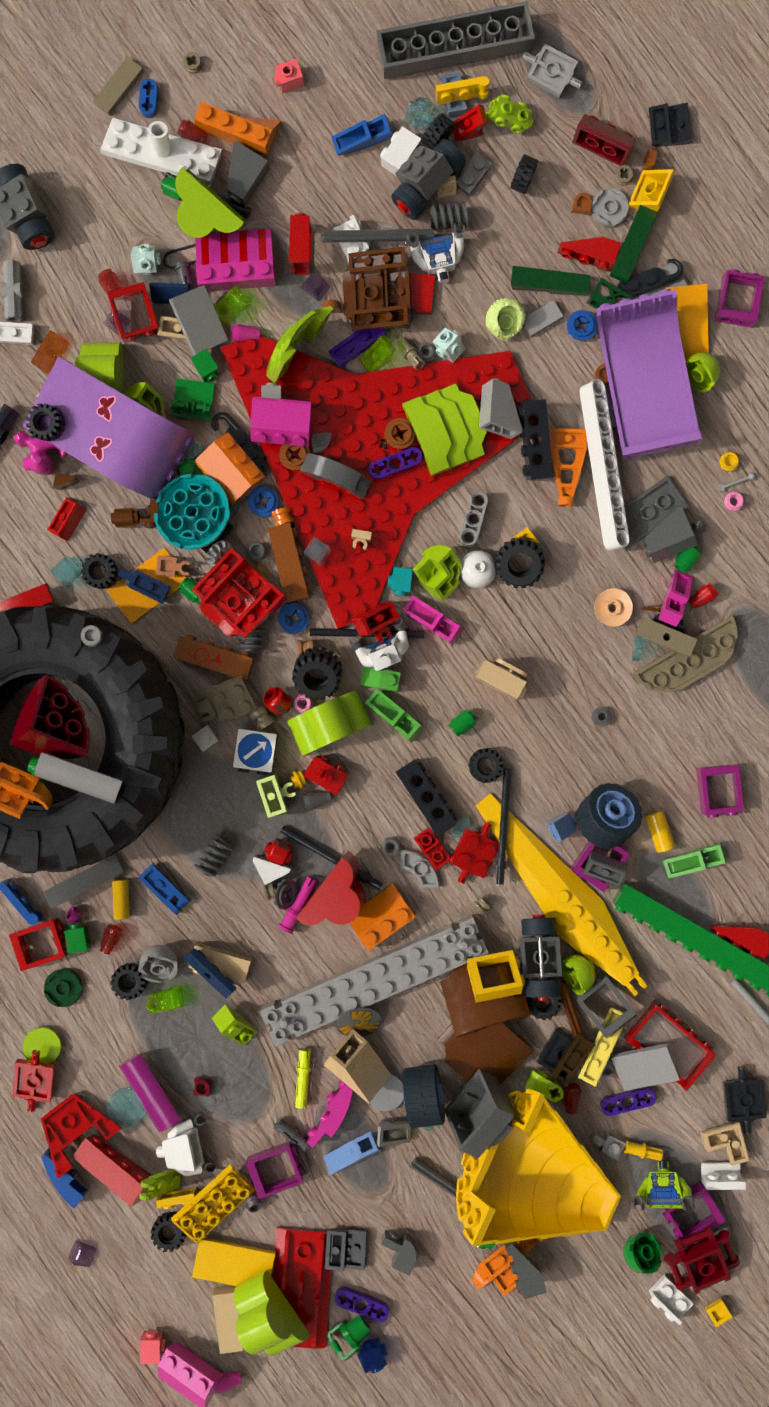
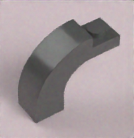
(335, 473)

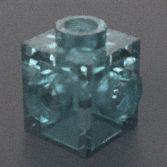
(419, 113)

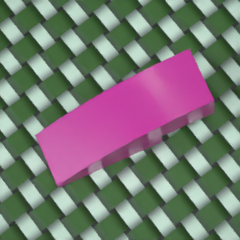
(676, 598)
(432, 620)

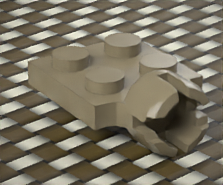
(226, 701)

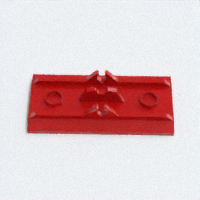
(304, 1280)

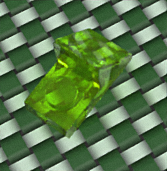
(377, 355)

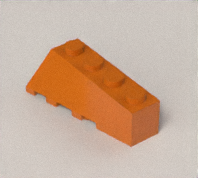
(251, 132)

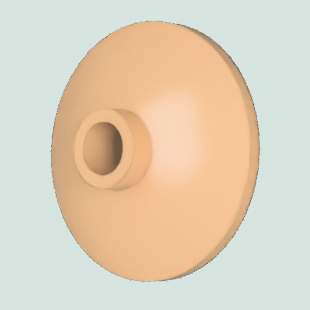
(622, 604)

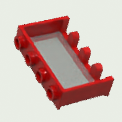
(659, 1028)

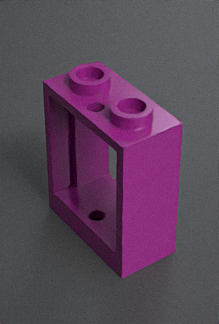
(737, 317)
(703, 790)
(576, 866)
(256, 1175)
(712, 1220)

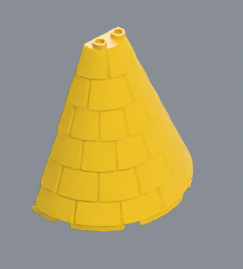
(533, 1181)

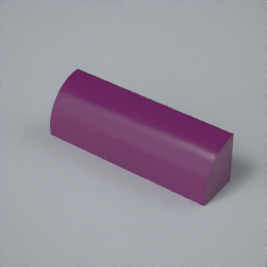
(149, 1093)

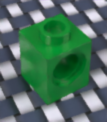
(205, 366)
(77, 938)

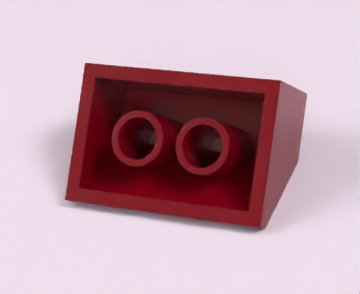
(603, 140)

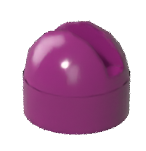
(73, 914)

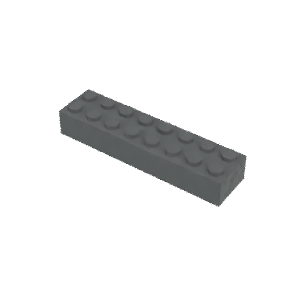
(455, 40)

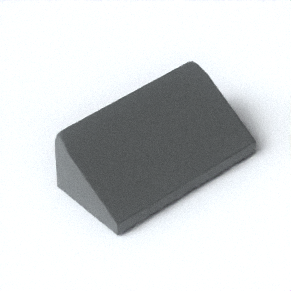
(606, 869)

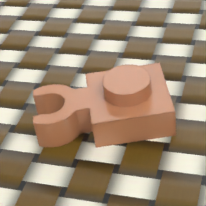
(169, 566)

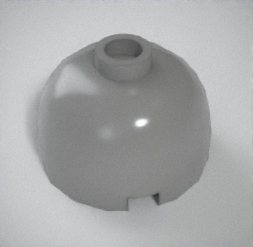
(158, 963)

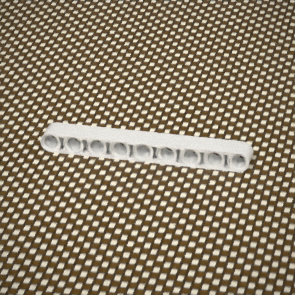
(604, 465)

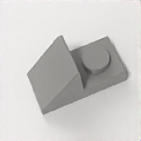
(393, 1133)

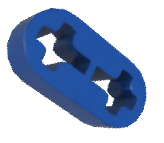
(144, 98)

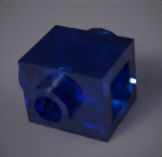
(373, 1355)

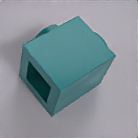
(400, 581)

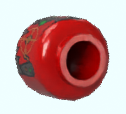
(277, 700)
(278, 852)

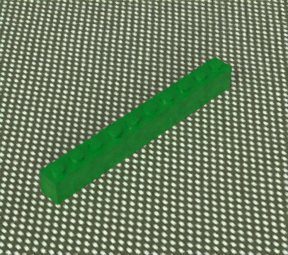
(693, 937)

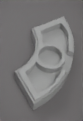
(420, 868)

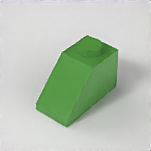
(380, 679)

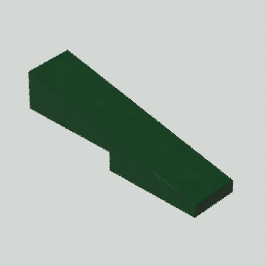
(633, 244)
(549, 280)

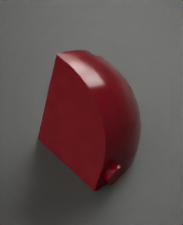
(52, 722)

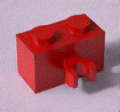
(376, 619)
(325, 774)

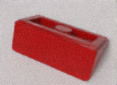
(66, 519)

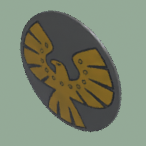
(362, 1020)

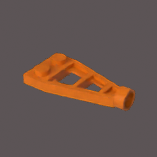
(567, 439)

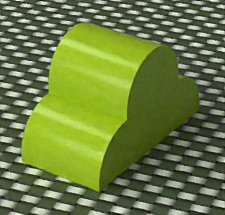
(202, 207)
(103, 362)
(329, 722)
(266, 1317)

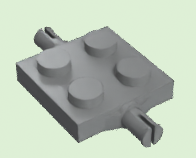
(552, 70)

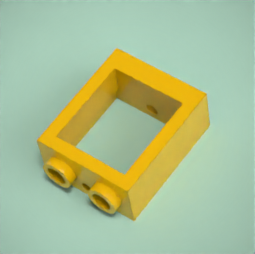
(498, 991)

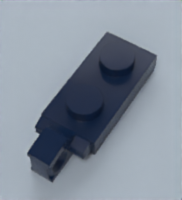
(145, 585)

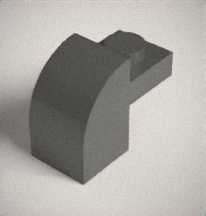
(404, 1248)

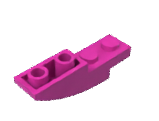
(337, 1105)

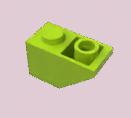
(233, 1025)

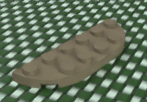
(677, 671)

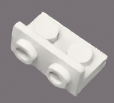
(352, 247)
(721, 1176)
(670, 1299)

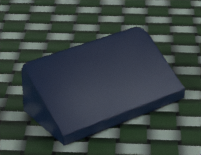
(163, 292)

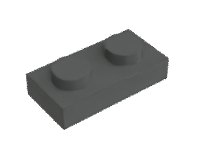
(473, 174)

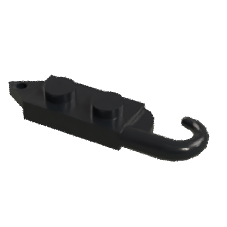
(650, 280)
(242, 439)

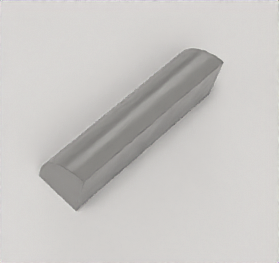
(78, 777)

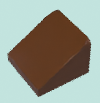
(63, 481)

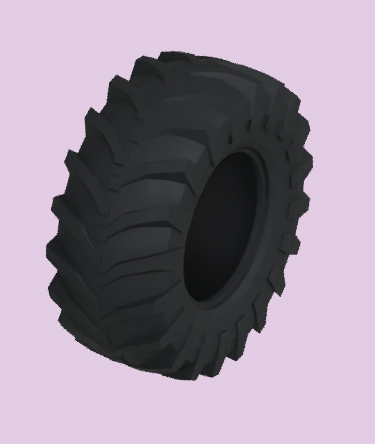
(140, 736)

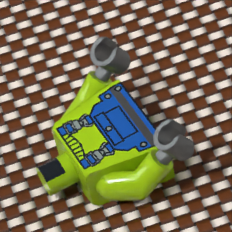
(664, 1190)

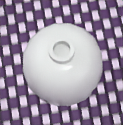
(478, 569)

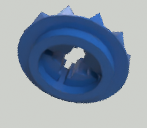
(583, 317)
(266, 493)
(289, 610)

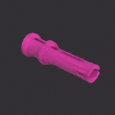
(291, 913)

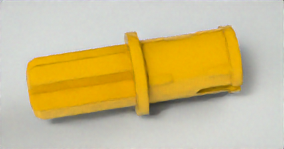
(643, 1151)

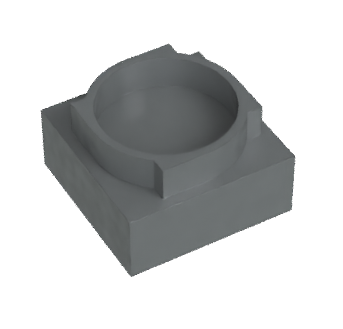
(480, 1114)

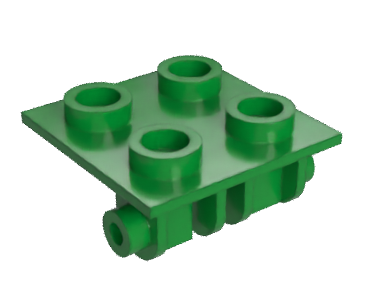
(193, 399)

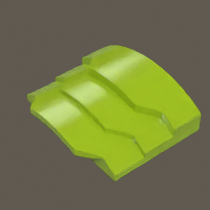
(307, 327)
(446, 428)

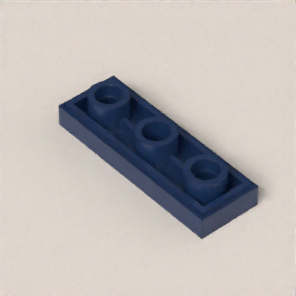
(210, 973)

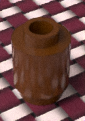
(125, 517)

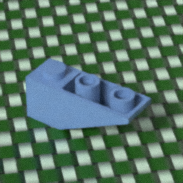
(352, 1152)

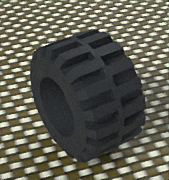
(520, 578)
(313, 686)

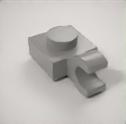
(609, 1145)

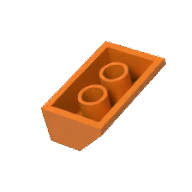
(230, 468)
(382, 917)

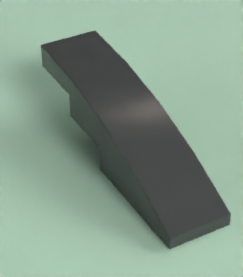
(83, 882)

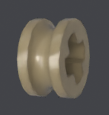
(191, 57)
(623, 168)
(269, 890)
(482, 905)

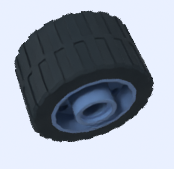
(609, 815)
(423, 1096)

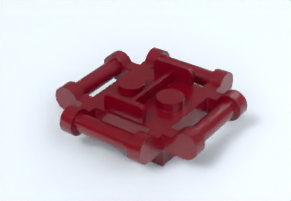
(702, 1261)

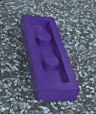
(354, 345)

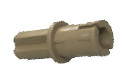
(410, 353)

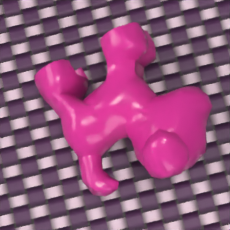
(38, 459)

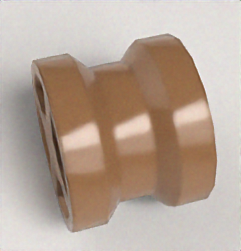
(302, 646)

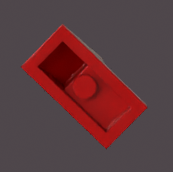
(470, 124)

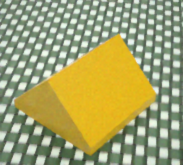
(651, 189)

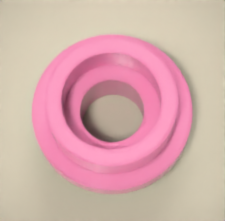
(739, 501)
(298, 699)

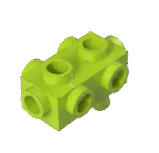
(510, 114)

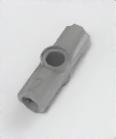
(12, 291)

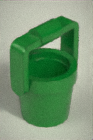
(353, 1332)

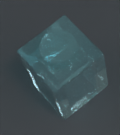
(317, 551)
(67, 570)

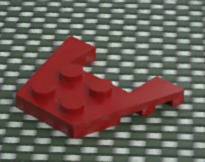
(69, 1122)

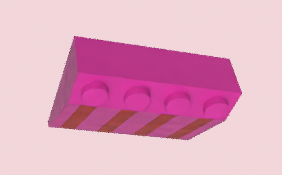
(235, 260)

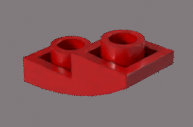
(432, 849)

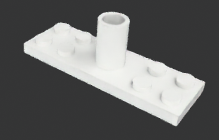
(159, 150)

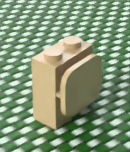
(502, 678)

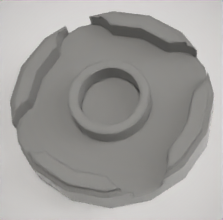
(610, 207)
(390, 1095)

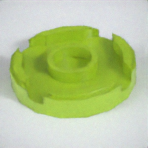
(45, 1040)

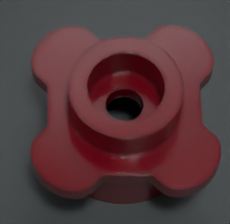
(202, 1091)

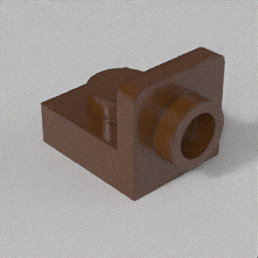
(151, 509)

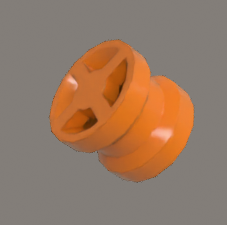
(282, 516)

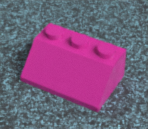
(280, 421)
(189, 1374)

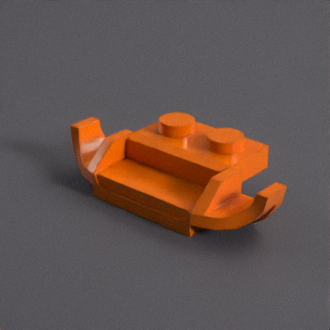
(19, 789)
(498, 1268)

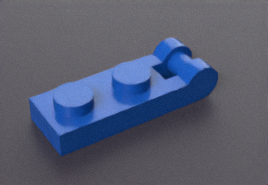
(163, 888)
(20, 902)

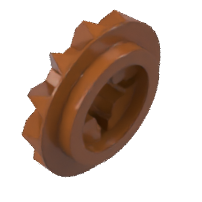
(402, 425)
(285, 456)

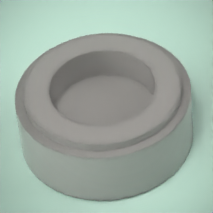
(91, 636)

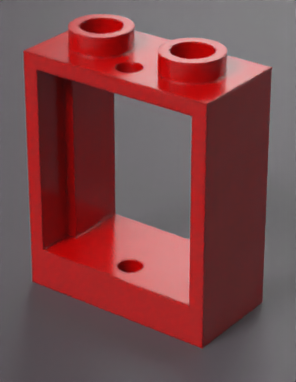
(300, 244)
(129, 291)
(21, 950)

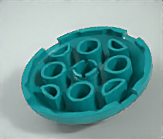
(180, 499)

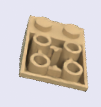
(358, 1066)

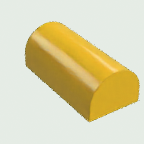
(660, 831)
(121, 899)

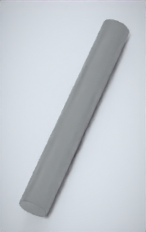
(750, 999)

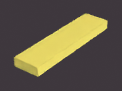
(601, 1051)

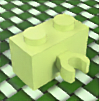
(273, 795)

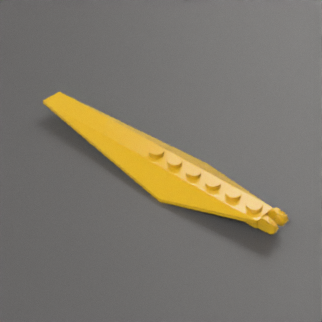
(562, 895)

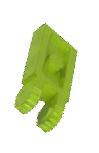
(160, 1184)

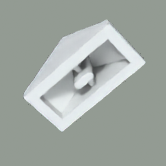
(269, 871)

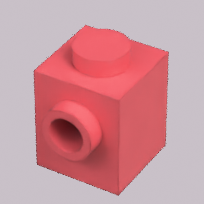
(288, 76)
(152, 1347)

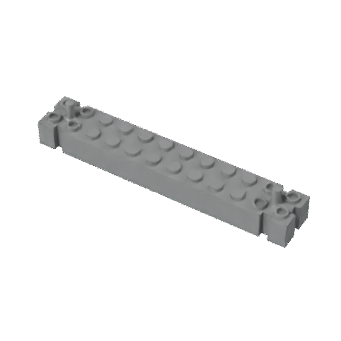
(373, 980)

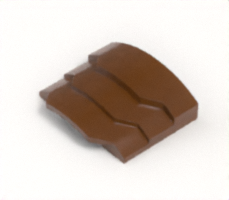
(378, 289)
(470, 1016)
(489, 1048)

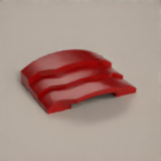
(236, 596)

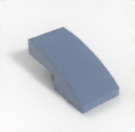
(458, 107)

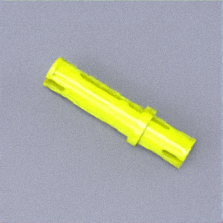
(303, 1077)

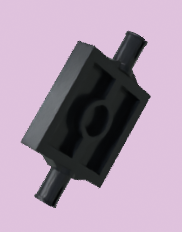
(744, 1099)

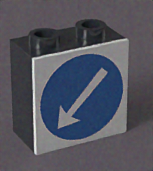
(255, 751)

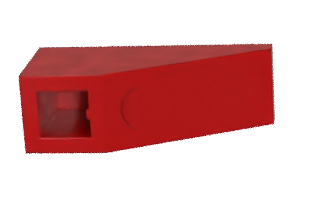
(593, 251)
(746, 936)

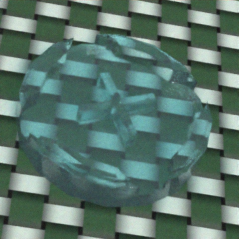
(125, 1108)

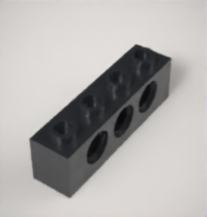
(538, 409)
(441, 824)

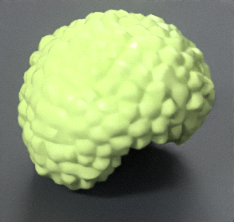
(505, 318)

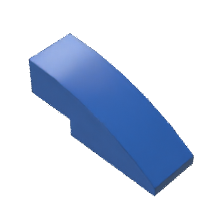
(363, 135)
(66, 1186)

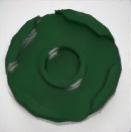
(63, 987)

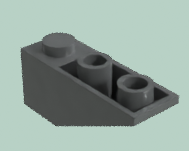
(528, 1272)

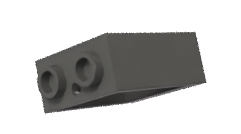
(619, 1022)

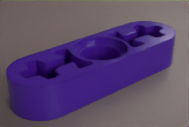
(380, 463)
(640, 1093)
(377, 1304)

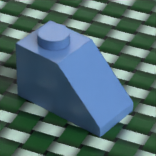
(562, 826)

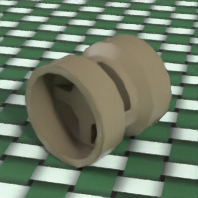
(263, 719)

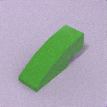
(394, 715)
(695, 860)

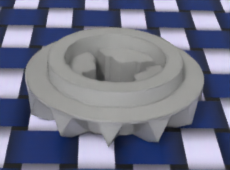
(213, 554)

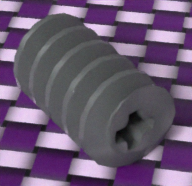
(448, 215)
(251, 642)
(215, 856)

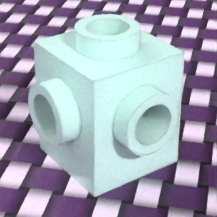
(145, 259)
(448, 344)

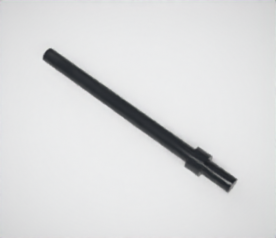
(353, 632)
(501, 864)
(363, 876)

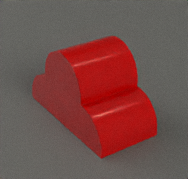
(338, 896)

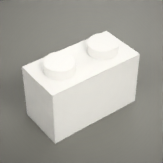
(401, 148)

